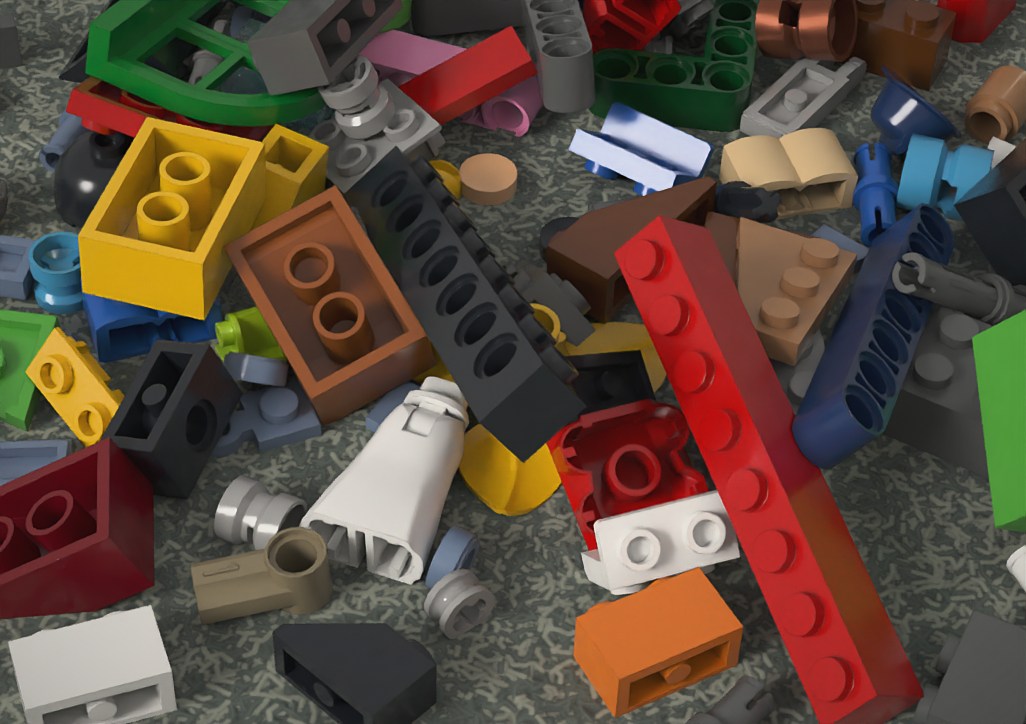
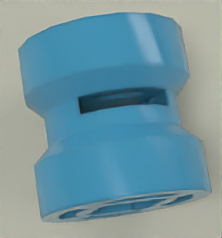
(57, 272)

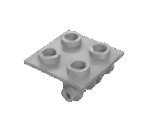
(352, 158)

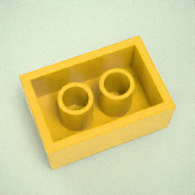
(169, 215)

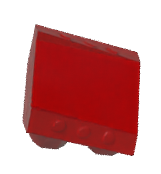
(624, 461)

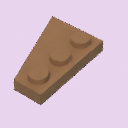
(788, 285)

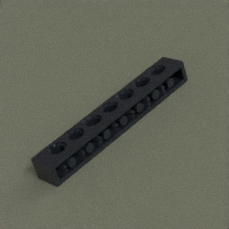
(467, 304)

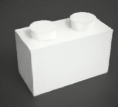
(95, 671)

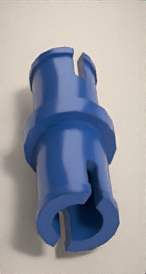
(874, 191)

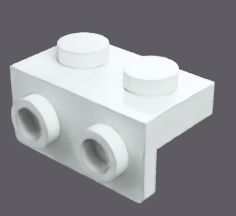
(660, 543)

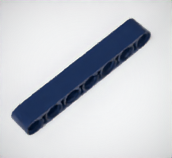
(870, 345)

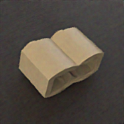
(802, 167)

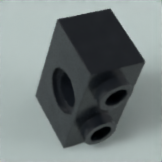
(175, 415)

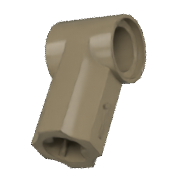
(285, 575)

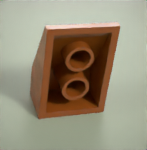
(331, 305)

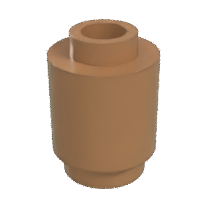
(998, 106)

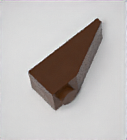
(587, 247)

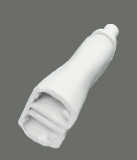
(396, 486)

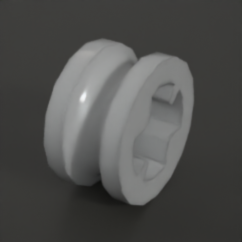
(458, 602)

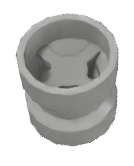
(359, 103)
(254, 515)

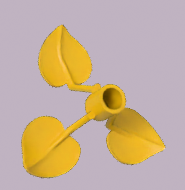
(491, 468)

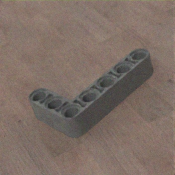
(553, 33)

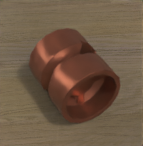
(806, 28)

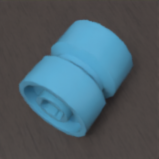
(940, 175)

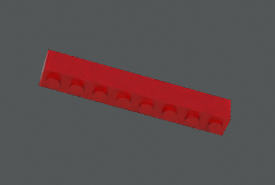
(767, 485)

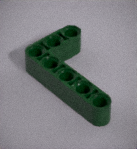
(686, 89)

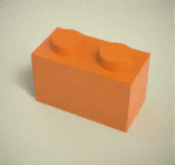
(656, 641)

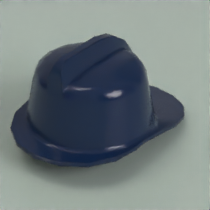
(904, 111)

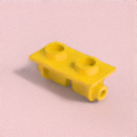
(75, 386)

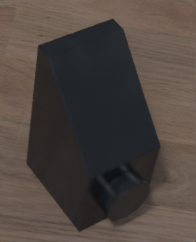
(357, 671)

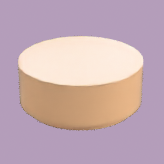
(488, 179)

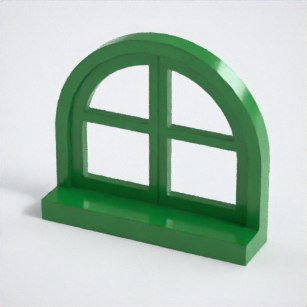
(137, 29)

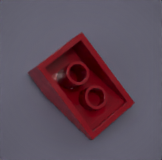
(76, 534)

